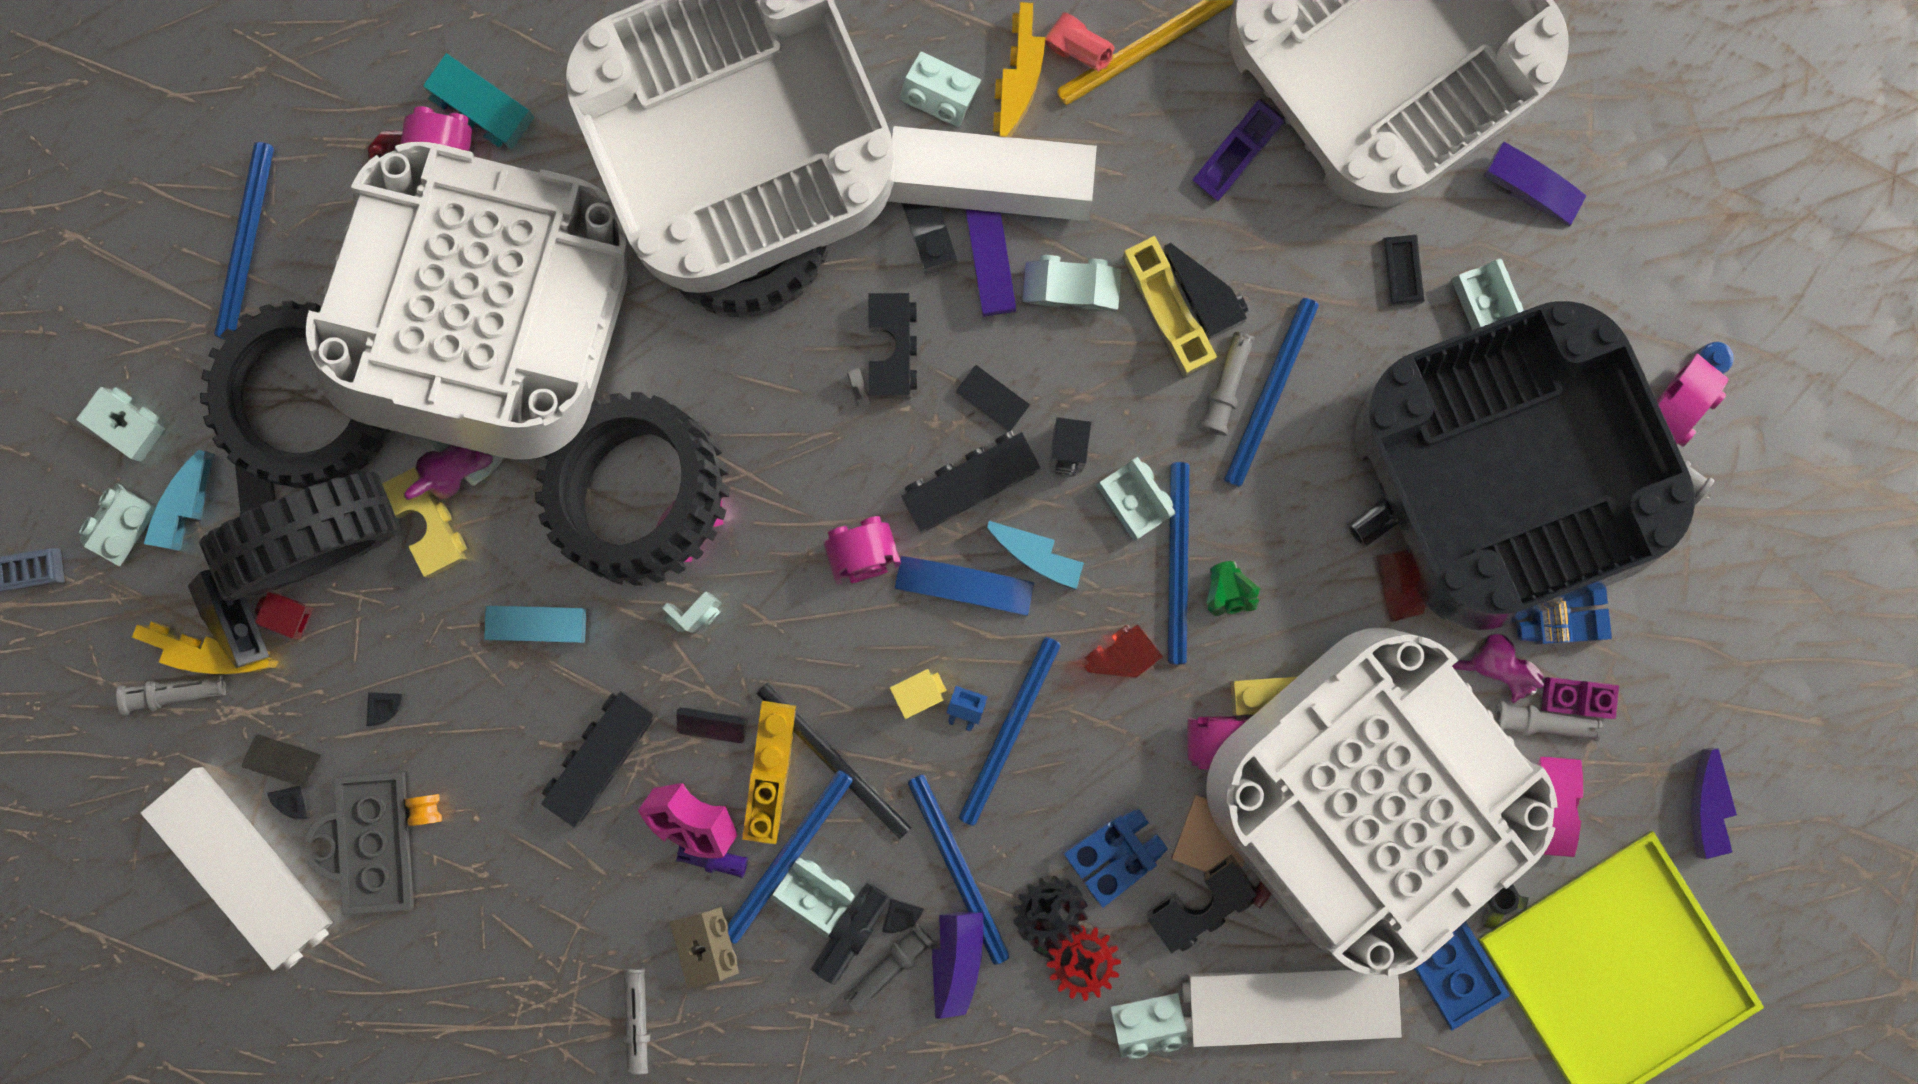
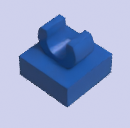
(967, 706)

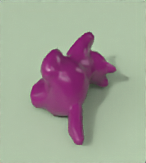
(444, 470)
(1498, 661)

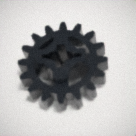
(1050, 913)

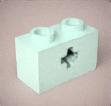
(103, 418)

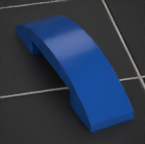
(964, 585)

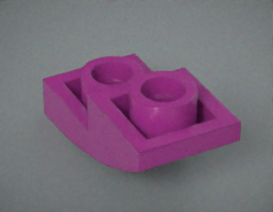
(1580, 698)

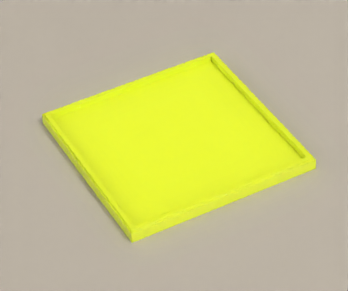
(1621, 969)

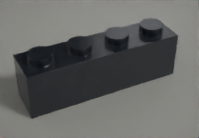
(970, 482)
(598, 759)

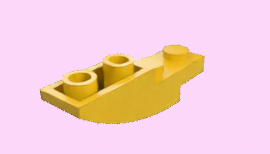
(1019, 84)
(188, 655)
(769, 772)

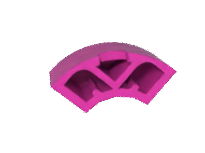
(1690, 396)
(1568, 786)
(687, 822)

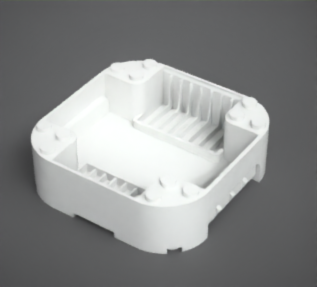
(1398, 86)
(730, 133)
(470, 301)
(1380, 801)

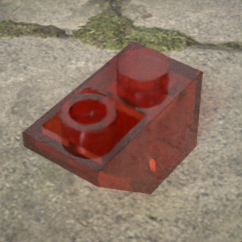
(1399, 580)
(1126, 657)

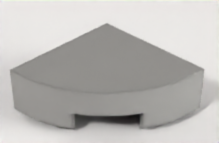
(858, 387)

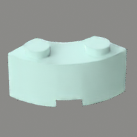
(1074, 284)

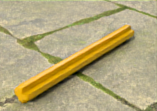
(1142, 48)

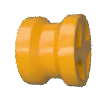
(423, 810)

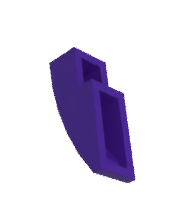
(1239, 149)
(1534, 183)
(991, 262)
(1710, 806)
(957, 962)

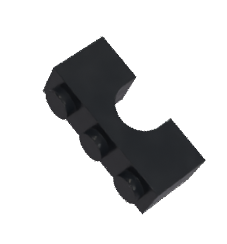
(893, 315)
(1069, 446)
(1181, 925)

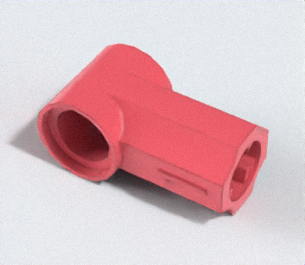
(1073, 39)

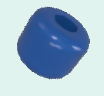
(1718, 355)

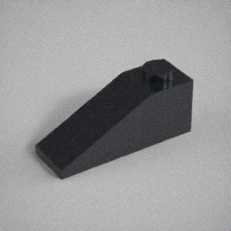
(930, 237)
(1208, 296)
(228, 621)

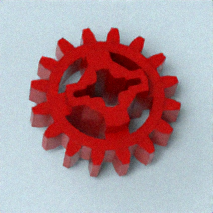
(1068, 969)

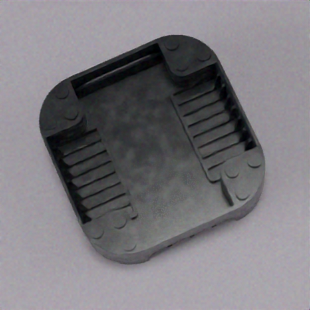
(1525, 464)

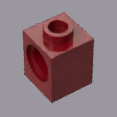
(283, 615)

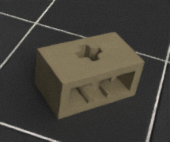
(704, 947)

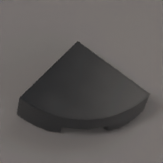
(382, 707)
(290, 802)
(901, 916)

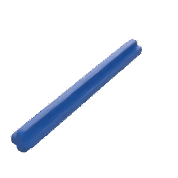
(244, 238)
(1271, 392)
(1178, 564)
(1009, 731)
(788, 855)
(957, 866)

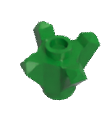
(1231, 590)

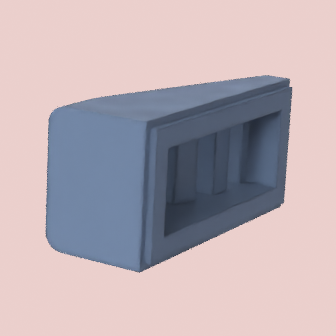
(53, 563)

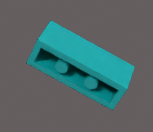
(480, 101)

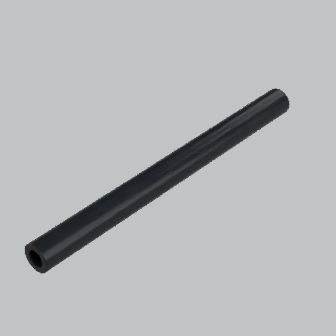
(836, 762)

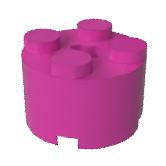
(437, 128)
(861, 551)
(1207, 736)

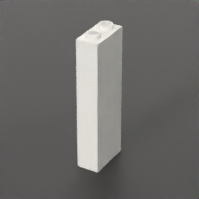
(993, 173)
(238, 869)
(1290, 1006)

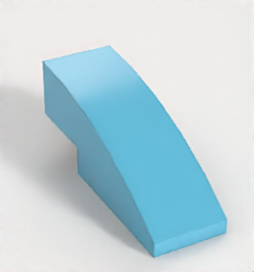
(181, 500)
(1036, 554)
(535, 624)

